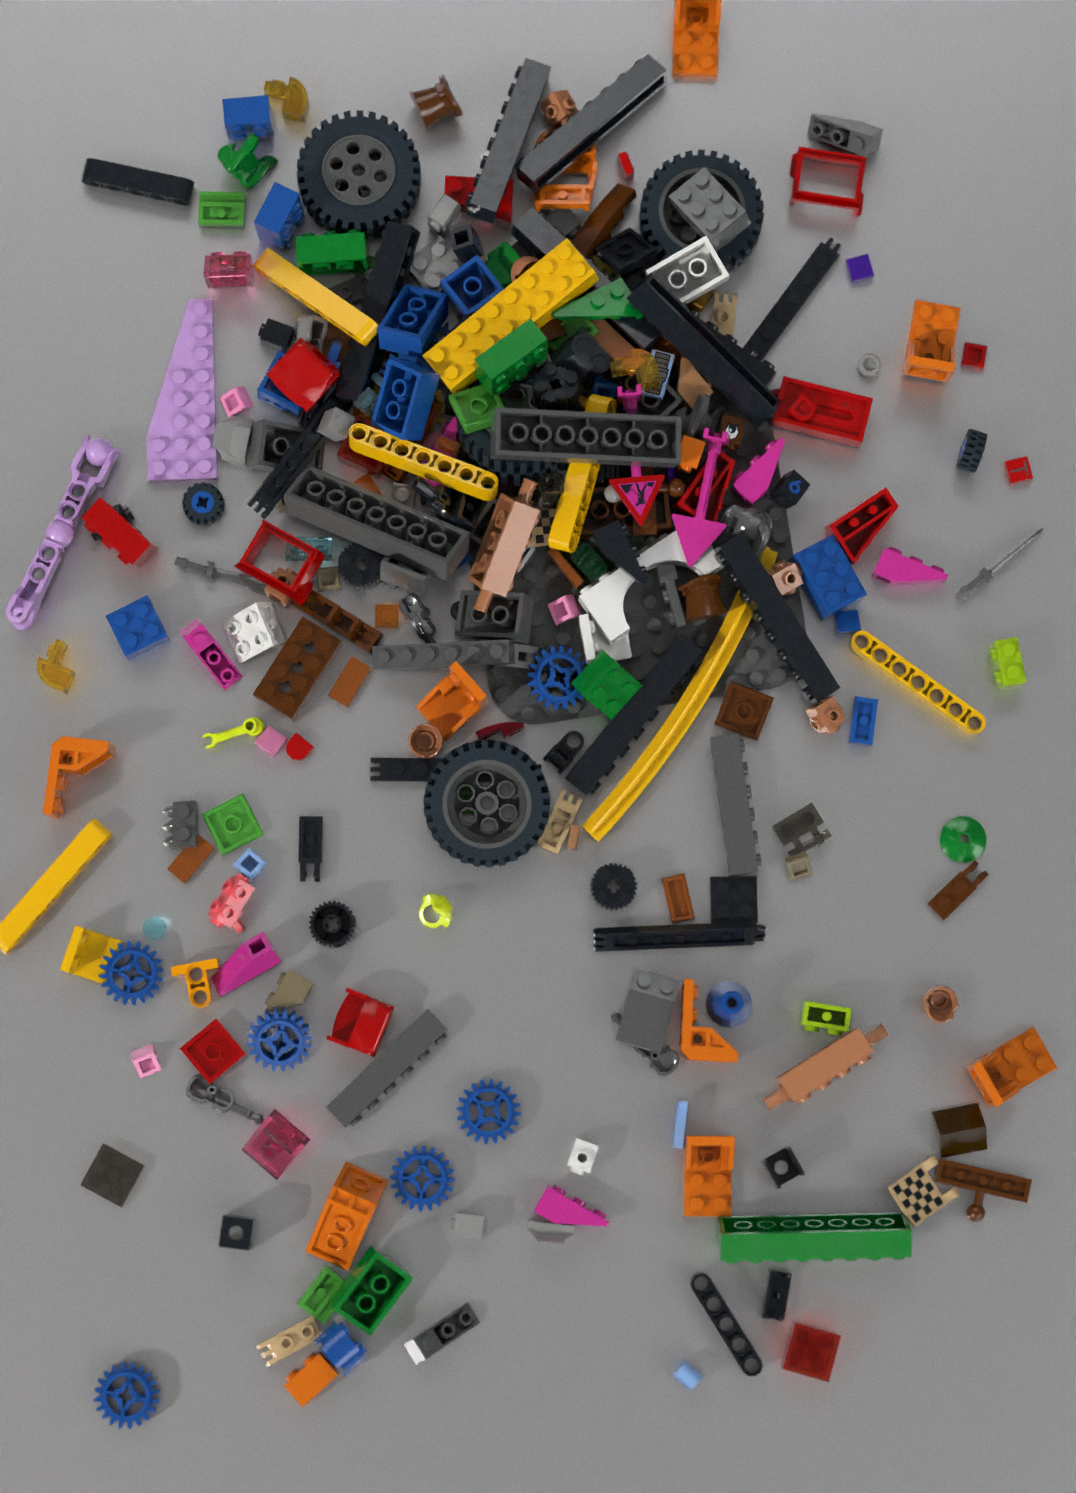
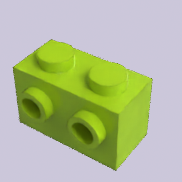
(1007, 663)
(825, 1016)

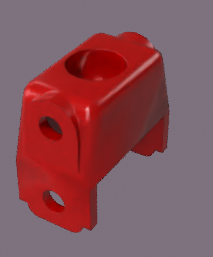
(304, 374)
(361, 1022)

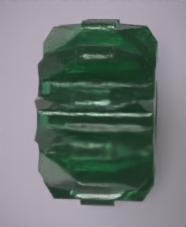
(589, 562)

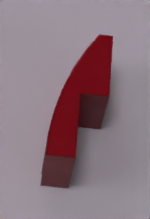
(506, 729)

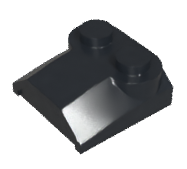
(582, 355)

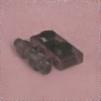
(798, 824)

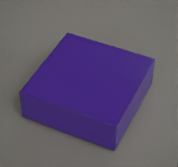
(859, 268)

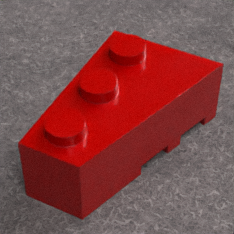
(459, 187)
(688, 501)
(862, 522)
(118, 533)

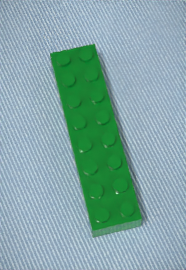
(814, 1237)

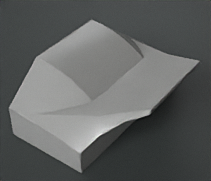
(233, 439)
(550, 1232)

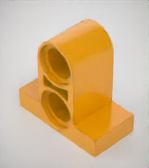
(200, 985)

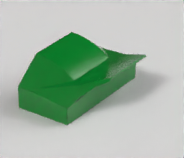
(501, 261)

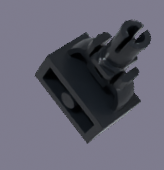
(449, 504)

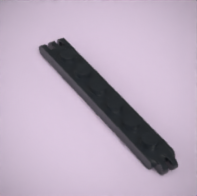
(793, 299)
(294, 459)
(410, 770)
(677, 936)

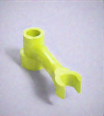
(259, 727)

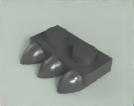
(183, 826)

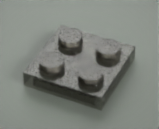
(112, 1175)

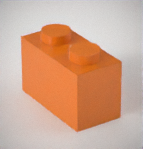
(690, 454)
(311, 1378)

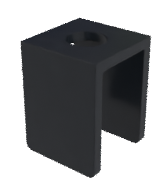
(794, 1168)
(245, 1223)

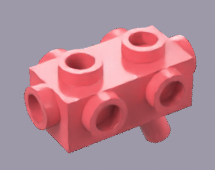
(230, 903)

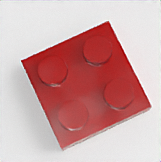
(213, 1051)

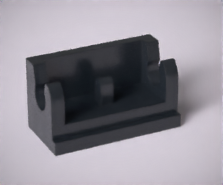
(776, 1295)

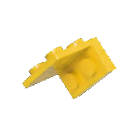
(86, 953)

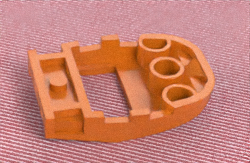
(569, 195)

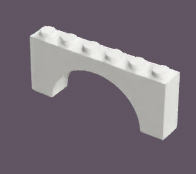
(605, 599)

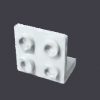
(254, 630)
(594, 642)

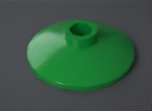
(951, 842)

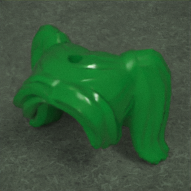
(243, 162)

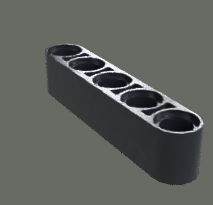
(137, 181)
(727, 1335)

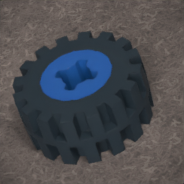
(971, 450)
(208, 510)

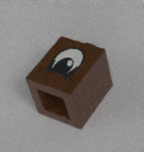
(735, 428)

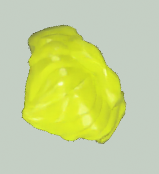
(440, 905)

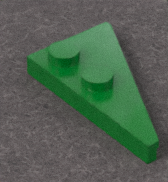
(602, 303)

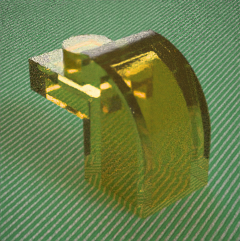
(294, 96)
(641, 364)
(51, 672)

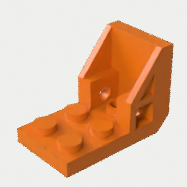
(696, 38)
(931, 341)
(453, 702)
(85, 756)
(712, 1045)
(1011, 1067)
(708, 1175)
(346, 1215)

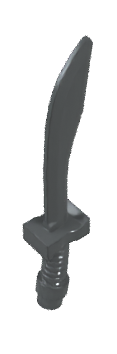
(985, 575)
(249, 582)

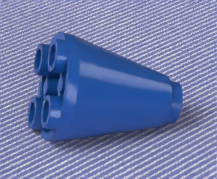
(718, 1007)

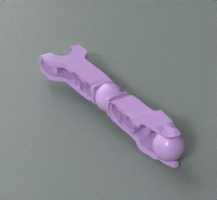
(60, 532)

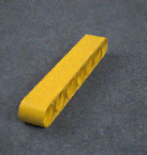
(316, 297)
(430, 470)
(577, 491)
(923, 693)
(52, 884)

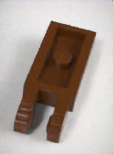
(955, 892)

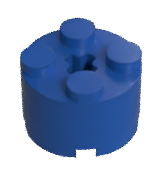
(340, 1347)

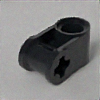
(564, 752)

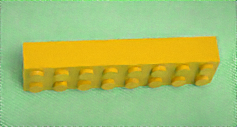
(534, 295)

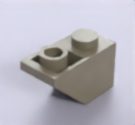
(291, 991)

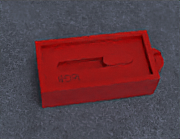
(837, 416)

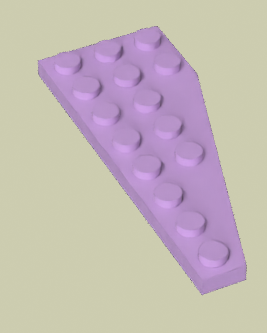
(186, 407)

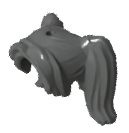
(696, 421)
(751, 522)

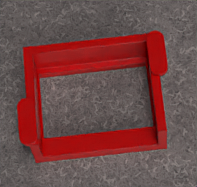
(824, 199)
(302, 584)

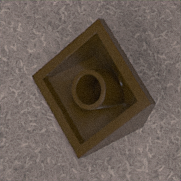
(960, 1130)

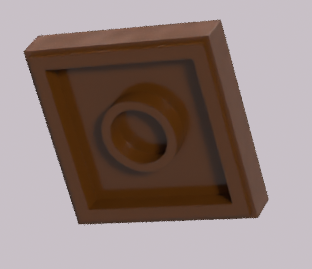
(743, 710)

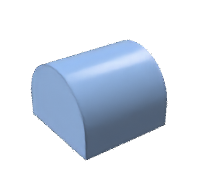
(249, 864)
(687, 1375)

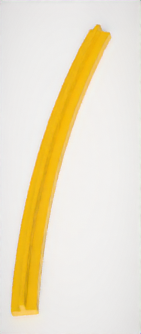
(680, 718)

